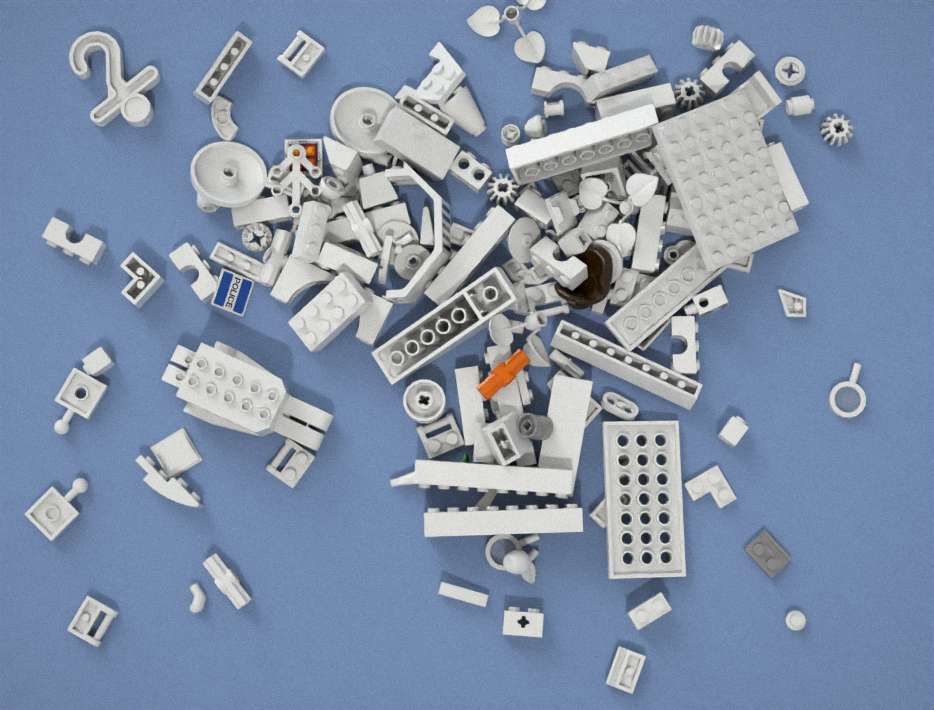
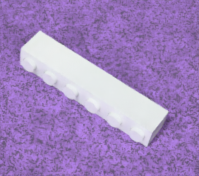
(340, 229)
(470, 256)

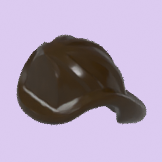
(597, 284)

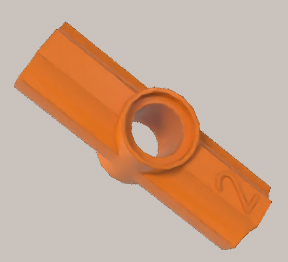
(503, 374)

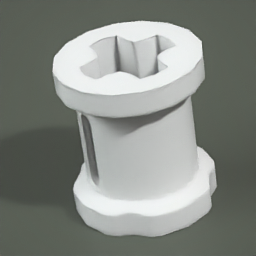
(553, 108)

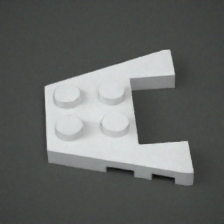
(441, 80)

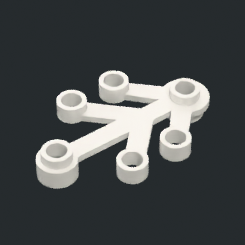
(296, 177)

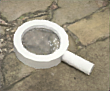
(848, 398)
(502, 544)

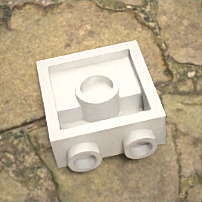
(627, 286)

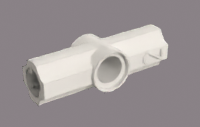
(362, 229)
(275, 258)
(227, 581)

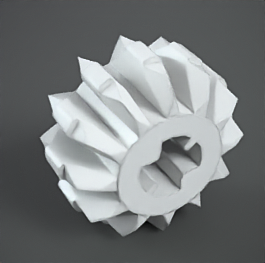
(707, 38)
(694, 98)
(843, 129)
(503, 183)

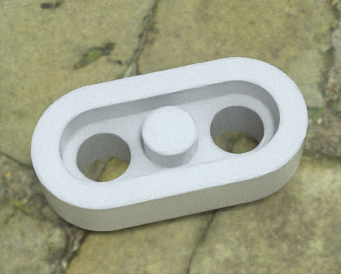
(619, 406)

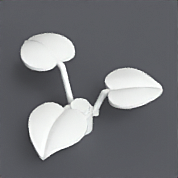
(486, 23)
(641, 190)
(501, 331)

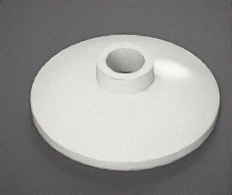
(406, 268)

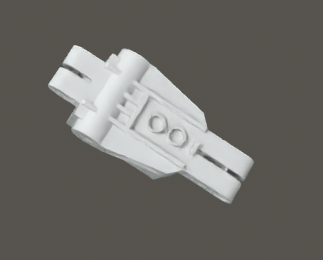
(241, 395)

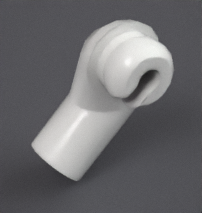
(199, 598)

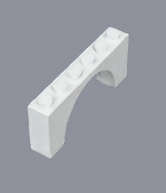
(301, 275)

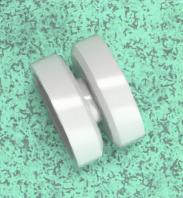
(422, 390)

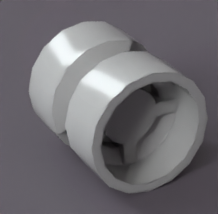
(534, 426)

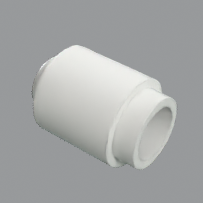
(799, 105)

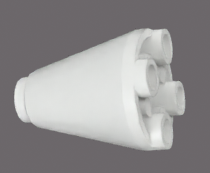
(464, 111)

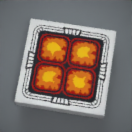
(314, 154)

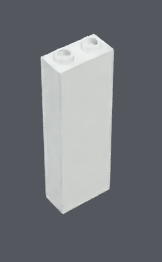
(568, 414)

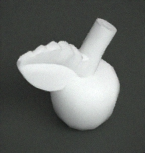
(520, 562)

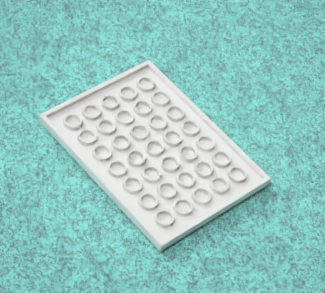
(725, 179)

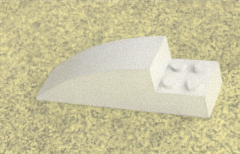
(447, 325)

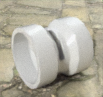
(512, 132)

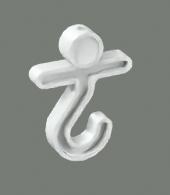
(122, 95)

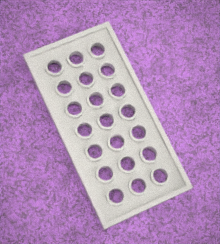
(615, 509)

